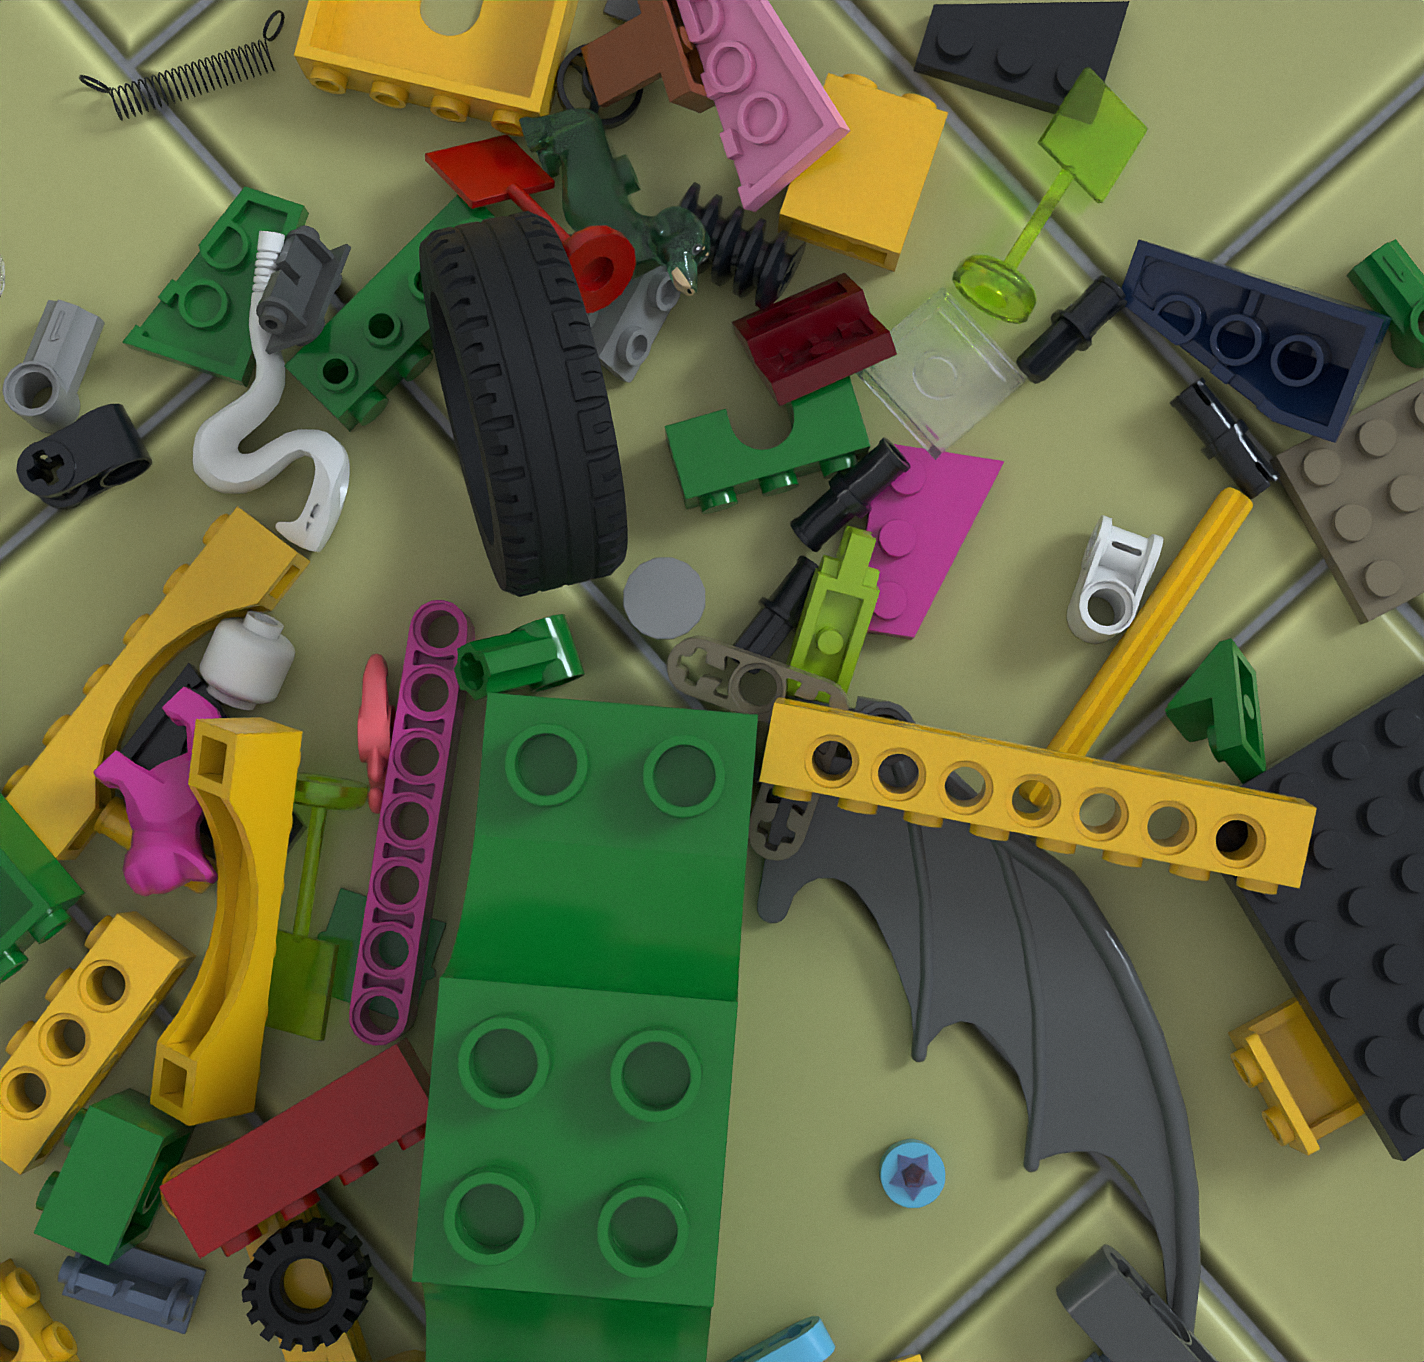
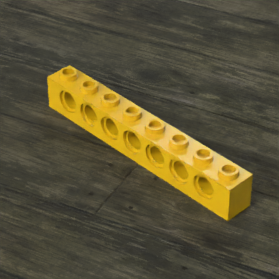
(1275, 822)

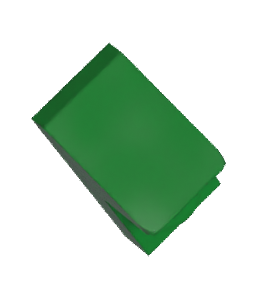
(1223, 706)

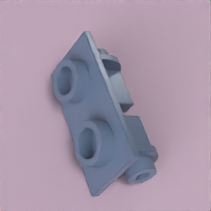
(136, 1286)

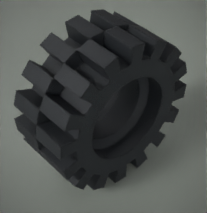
(274, 1307)

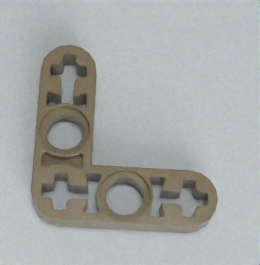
(705, 689)

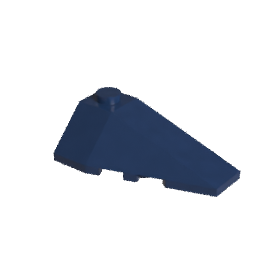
(1270, 341)

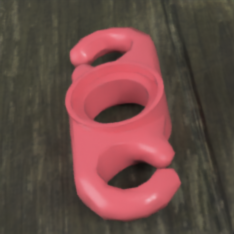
(375, 728)

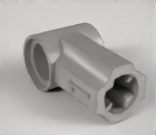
(54, 360)

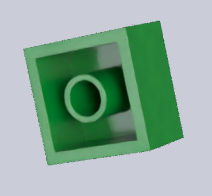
(111, 1176)

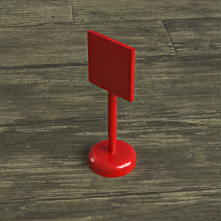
(503, 171)

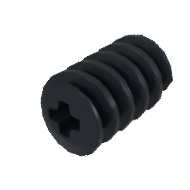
(743, 251)

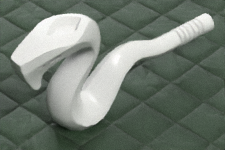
(217, 440)

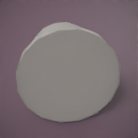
(664, 598)

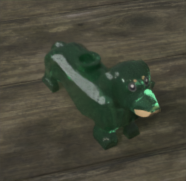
(599, 192)

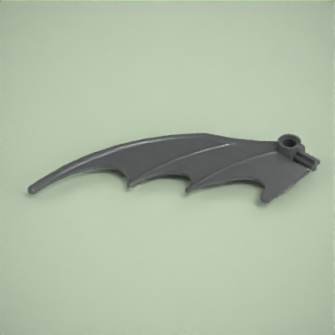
(1029, 957)

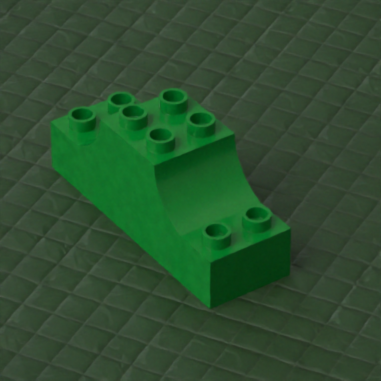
(587, 1038)

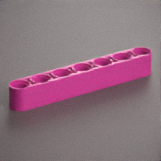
(392, 847)

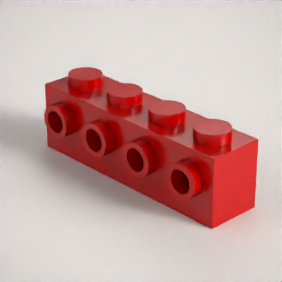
(301, 1150)

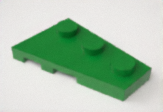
(207, 310)

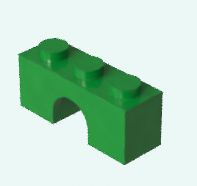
(717, 466)

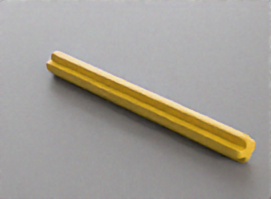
(1146, 632)

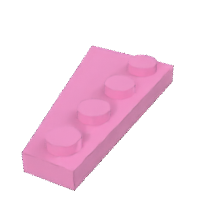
(764, 94)

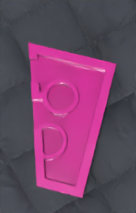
(919, 532)

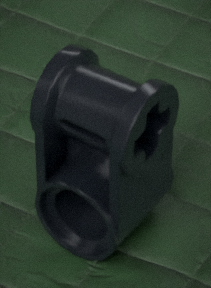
(93, 456)

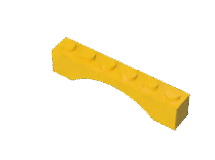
(234, 573)
(213, 1046)

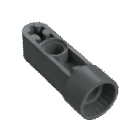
(1126, 1313)

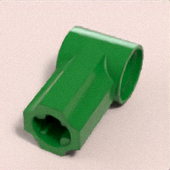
(1395, 289)
(530, 656)

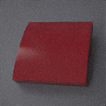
(813, 338)

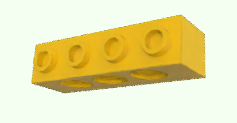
(150, 967)

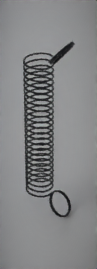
(107, 90)

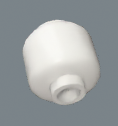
(247, 660)

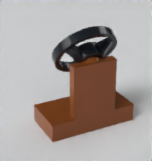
(636, 56)

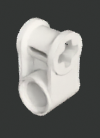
(1114, 569)

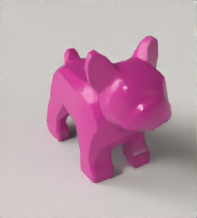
(163, 809)

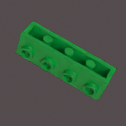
(377, 334)

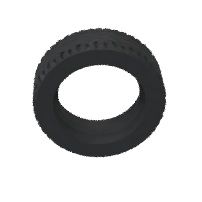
(525, 402)

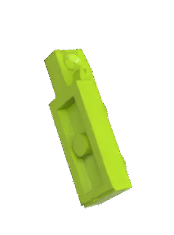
(836, 613)

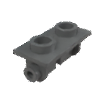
(301, 291)

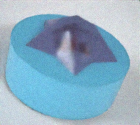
(912, 1173)

